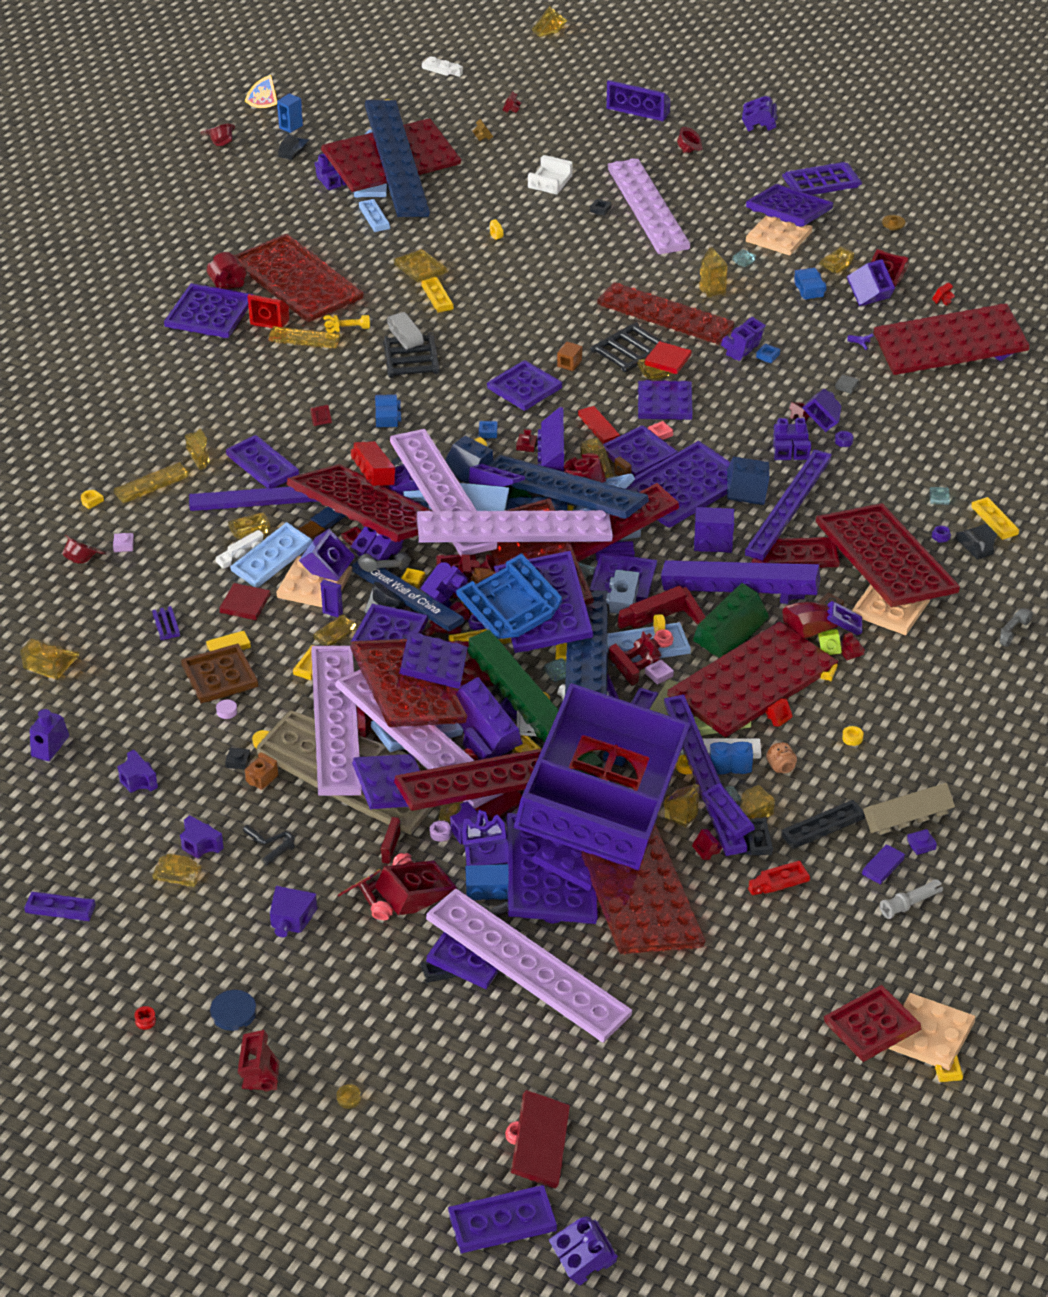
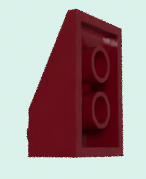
(413, 886)

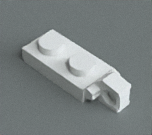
(442, 66)
(239, 549)

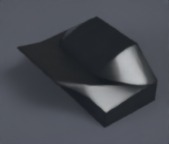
(291, 147)
(978, 540)
(383, 596)
(759, 839)

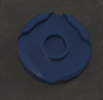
(233, 1010)

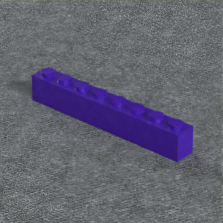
(727, 576)

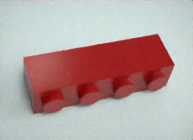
(373, 463)

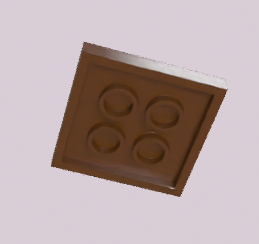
(219, 673)

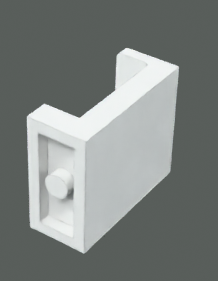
(551, 175)

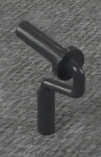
(288, 843)

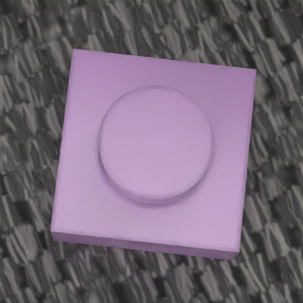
(123, 542)
(659, 672)

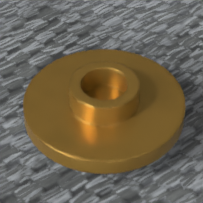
(893, 222)

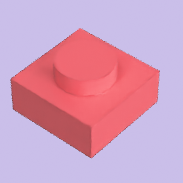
(661, 430)

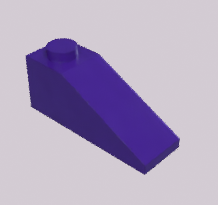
(492, 476)

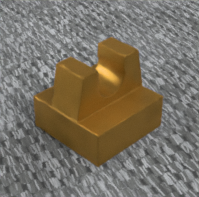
(482, 131)

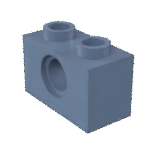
(624, 590)

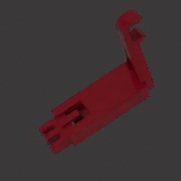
(661, 604)

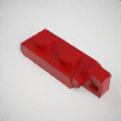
(779, 878)

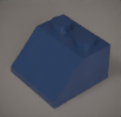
(466, 454)
(747, 480)

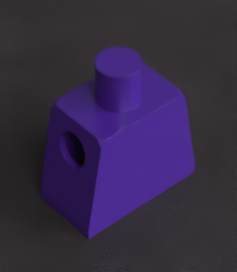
(824, 409)
(47, 735)
(291, 910)

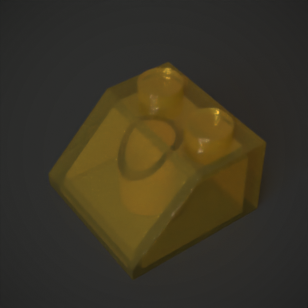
(713, 274)
(47, 658)

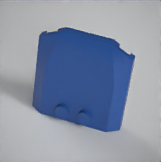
(511, 599)

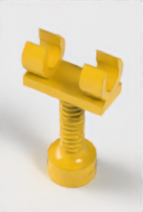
(364, 322)

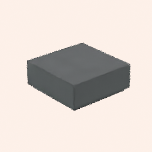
(847, 384)

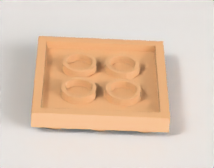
(778, 235)
(304, 587)
(877, 611)
(941, 1033)

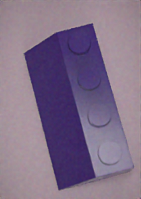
(637, 101)
(552, 441)
(488, 718)

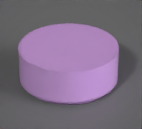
(226, 709)
(440, 831)

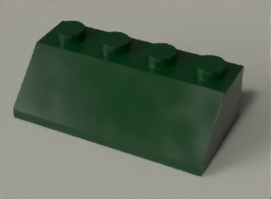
(731, 622)

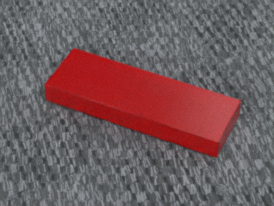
(598, 424)

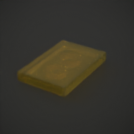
(420, 265)

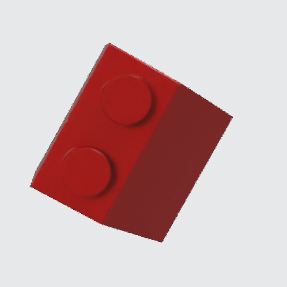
(267, 311)

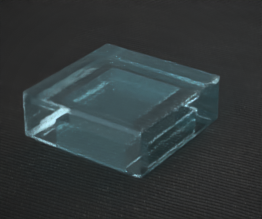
(744, 258)
(939, 495)

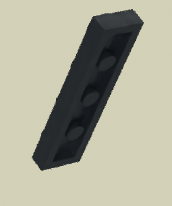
(823, 824)

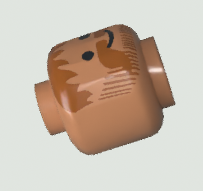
(781, 758)

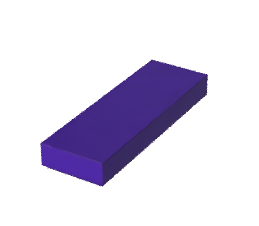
(728, 811)
(60, 906)

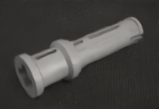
(903, 901)

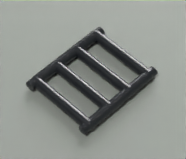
(624, 334)
(433, 357)

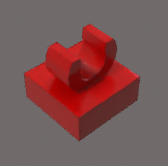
(943, 294)
(779, 712)

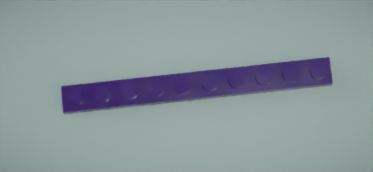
(788, 505)
(702, 770)

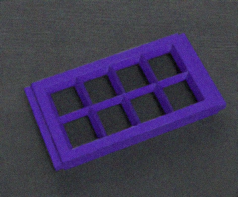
(848, 173)

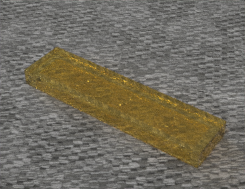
(304, 337)
(151, 482)

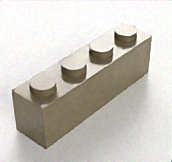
(909, 808)

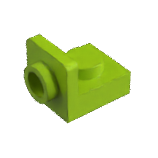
(830, 641)

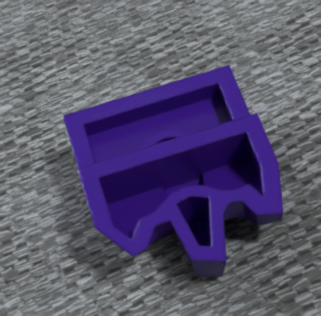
(485, 841)

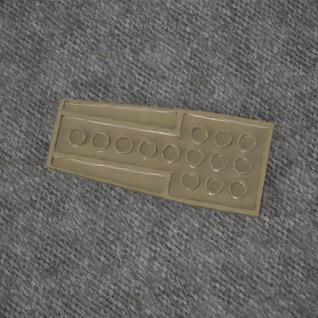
(294, 749)

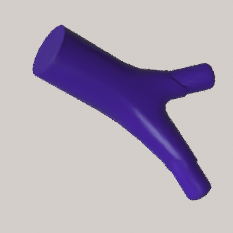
(860, 339)

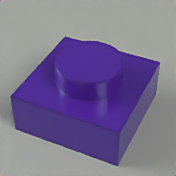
(921, 842)

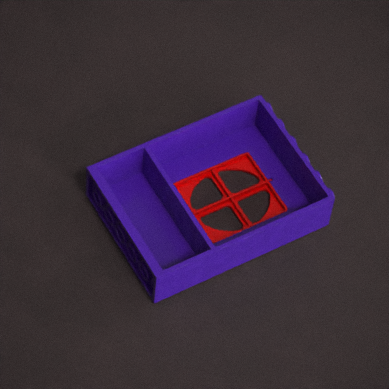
(591, 810)

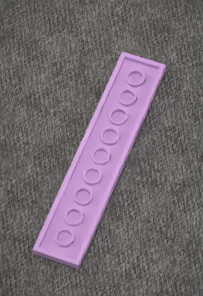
(648, 206)
(435, 480)
(513, 526)
(334, 722)
(424, 742)
(529, 965)

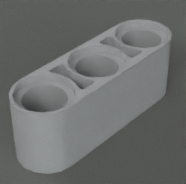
(405, 330)

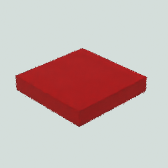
(668, 357)

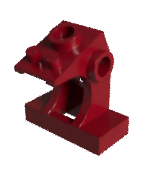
(644, 647)
(259, 1072)

